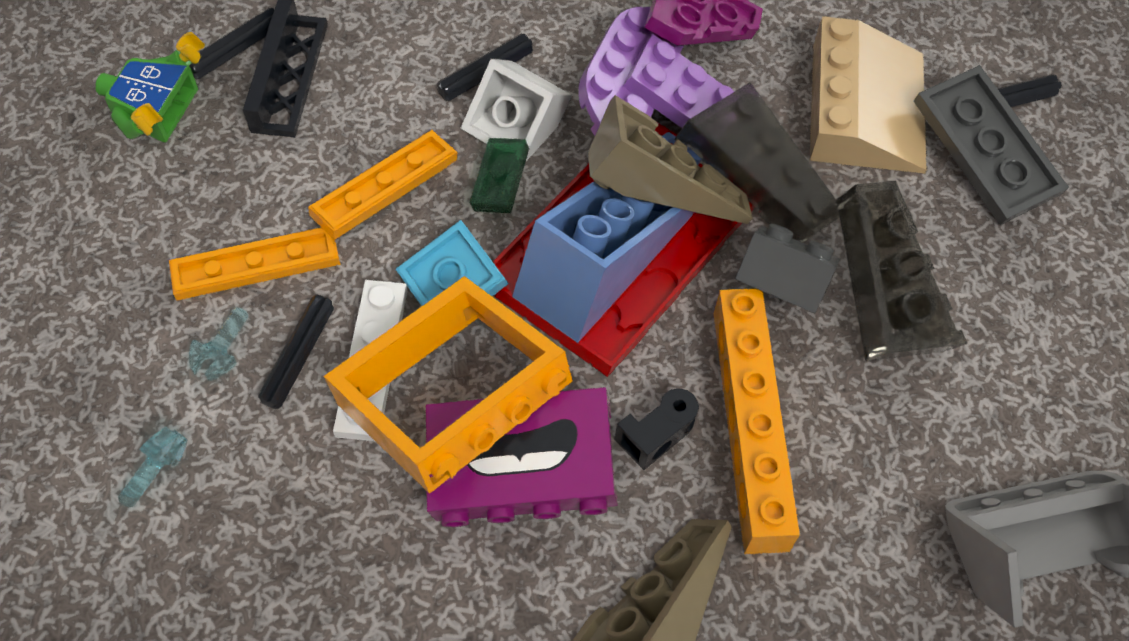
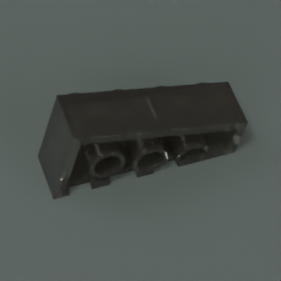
(892, 278)

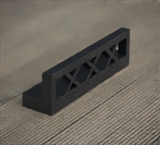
(271, 67)

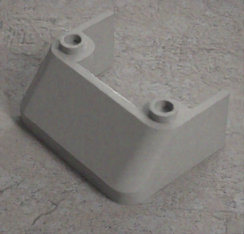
(1039, 532)

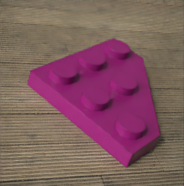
(703, 20)

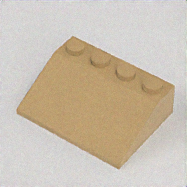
(866, 98)

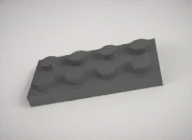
(990, 144)

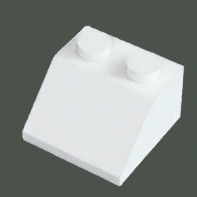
(515, 105)

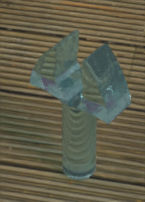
(218, 347)
(161, 449)

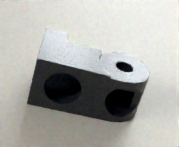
(660, 429)

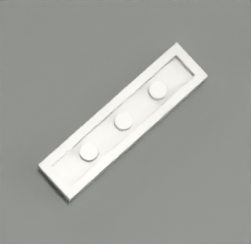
(379, 311)

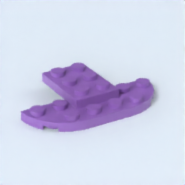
(645, 74)

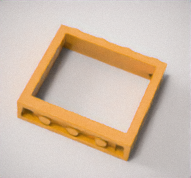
(416, 338)

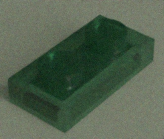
(499, 175)

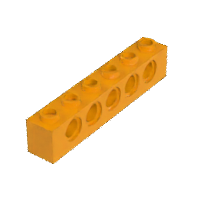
(755, 423)

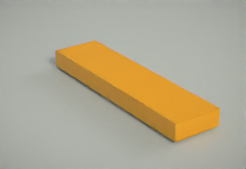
(382, 184)
(252, 263)

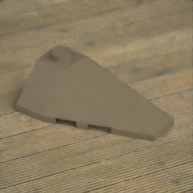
(647, 167)
(671, 597)

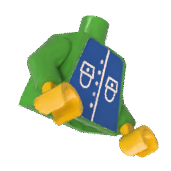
(154, 92)

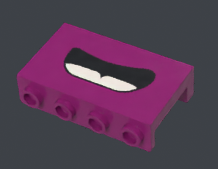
(538, 468)

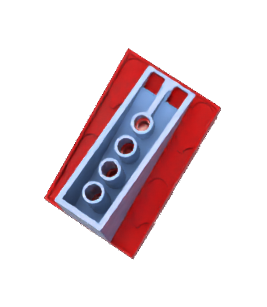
(606, 266)

